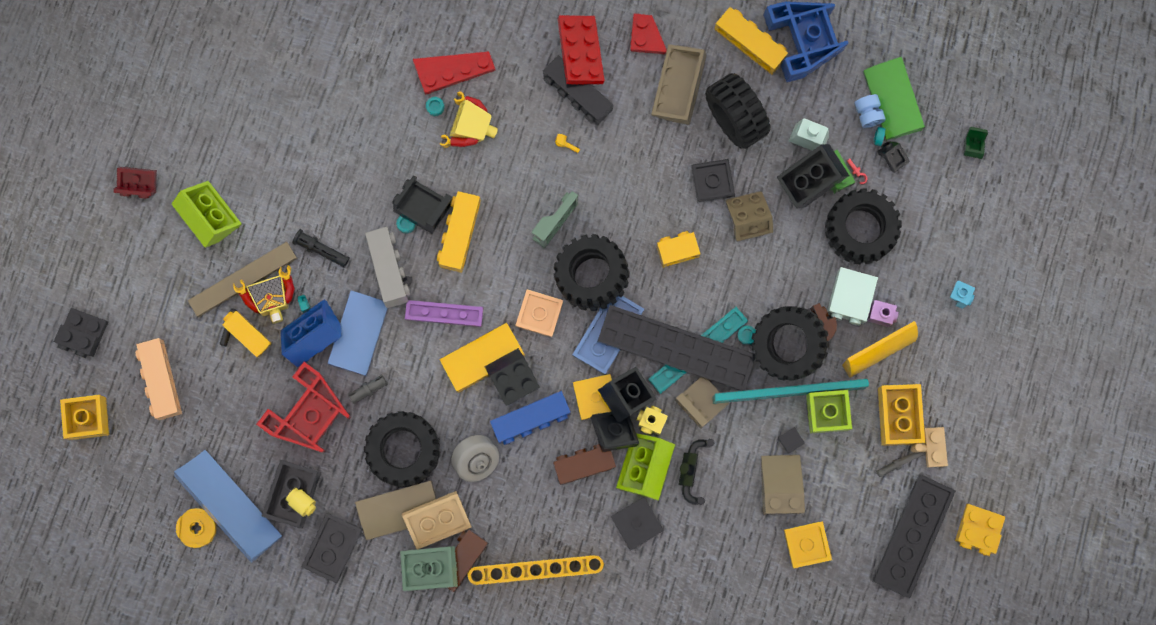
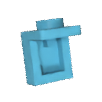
(962, 294)

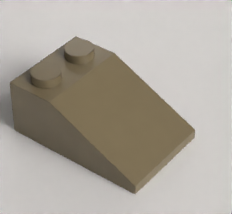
(782, 484)

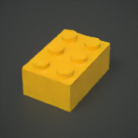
(901, 415)

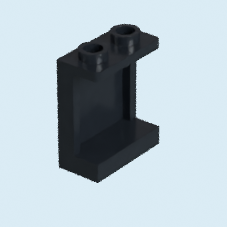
(421, 205)

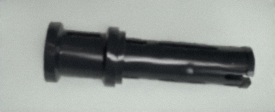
(341, 259)

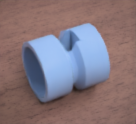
(869, 110)

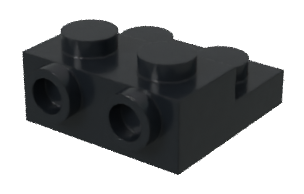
(80, 333)

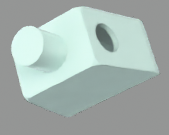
(809, 134)

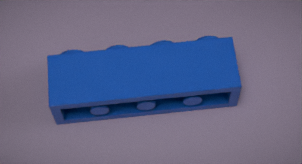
(530, 417)

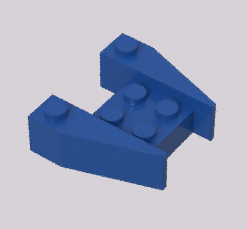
(810, 32)

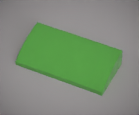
(896, 97)

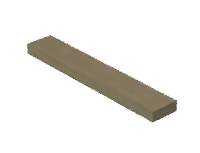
(249, 274)

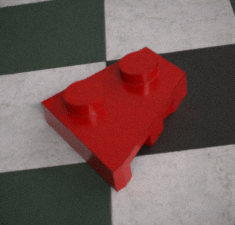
(646, 35)

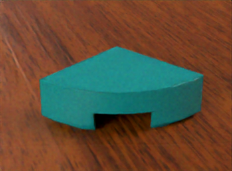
(303, 302)

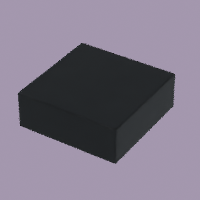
(791, 440)

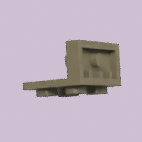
(750, 216)
(698, 402)

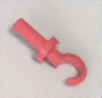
(856, 171)

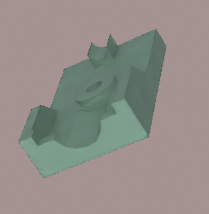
(549, 225)
(416, 570)

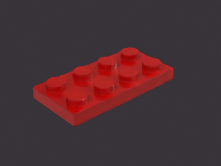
(580, 49)

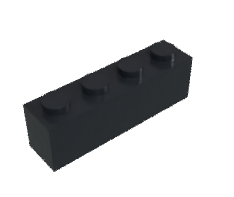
(582, 96)

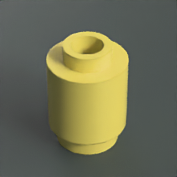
(301, 502)

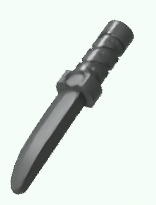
(897, 463)

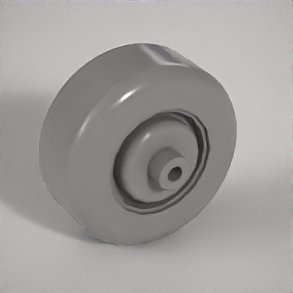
(475, 458)

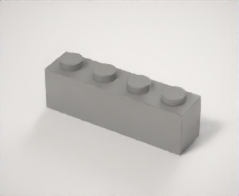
(386, 266)

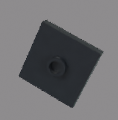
(713, 180)
(614, 434)
(637, 523)

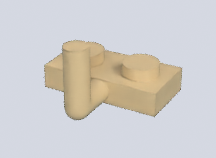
(934, 447)

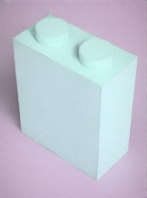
(852, 296)

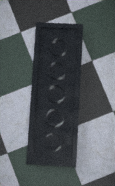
(914, 536)

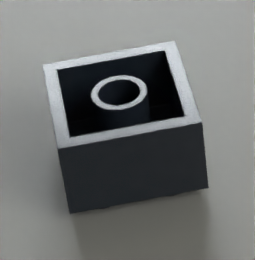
(512, 376)
(627, 394)

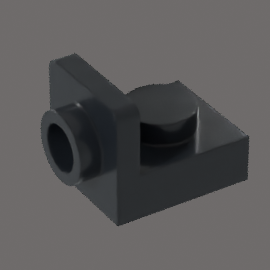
(894, 155)

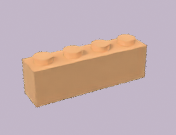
(158, 378)

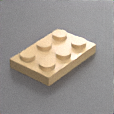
(436, 520)

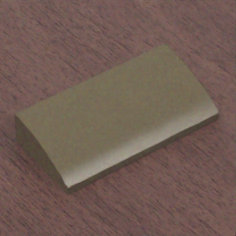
(679, 84)
(383, 513)

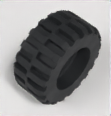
(738, 110)
(870, 203)
(587, 249)
(764, 343)
(383, 430)

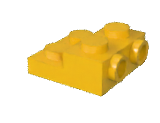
(980, 530)

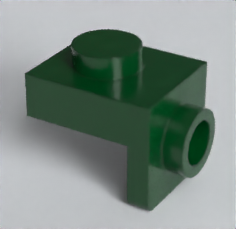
(975, 142)

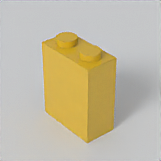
(246, 333)

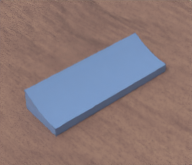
(227, 505)

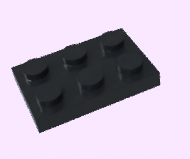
(331, 548)

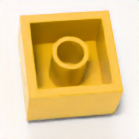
(84, 417)

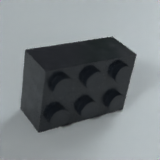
(812, 176)
(286, 479)

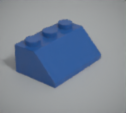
(310, 334)

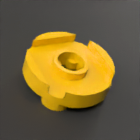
(188, 536)

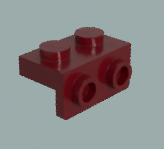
(136, 182)

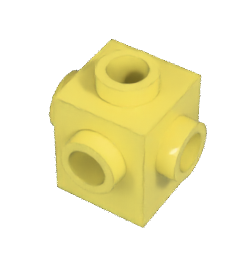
(659, 420)

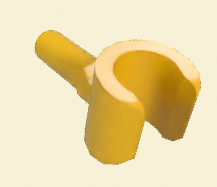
(561, 142)

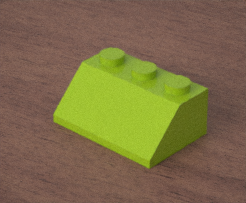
(206, 213)
(646, 467)

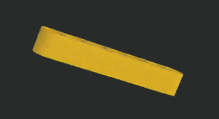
(526, 573)

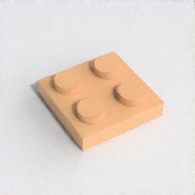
(539, 313)

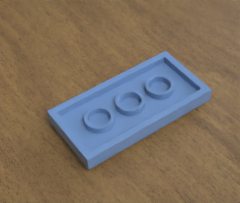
(597, 354)

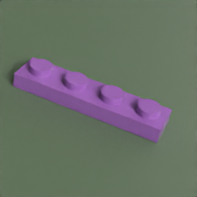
(444, 313)

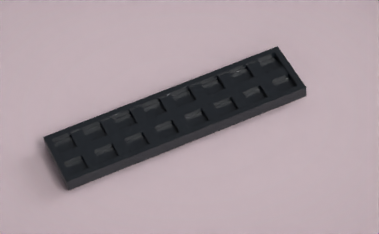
(676, 348)

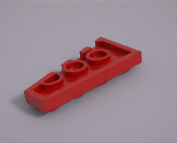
(448, 70)

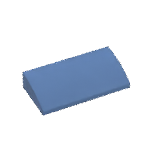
(360, 333)

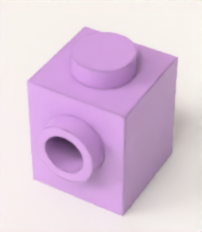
(882, 313)

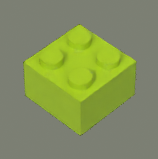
(829, 411)

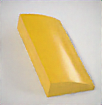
(881, 349)
(467, 363)

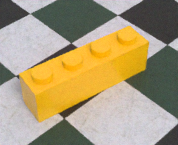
(751, 40)
(459, 231)

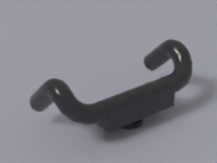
(688, 470)

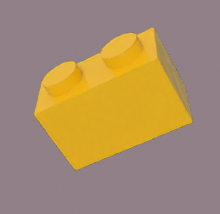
(678, 249)

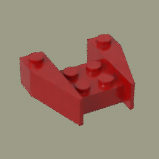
(310, 415)

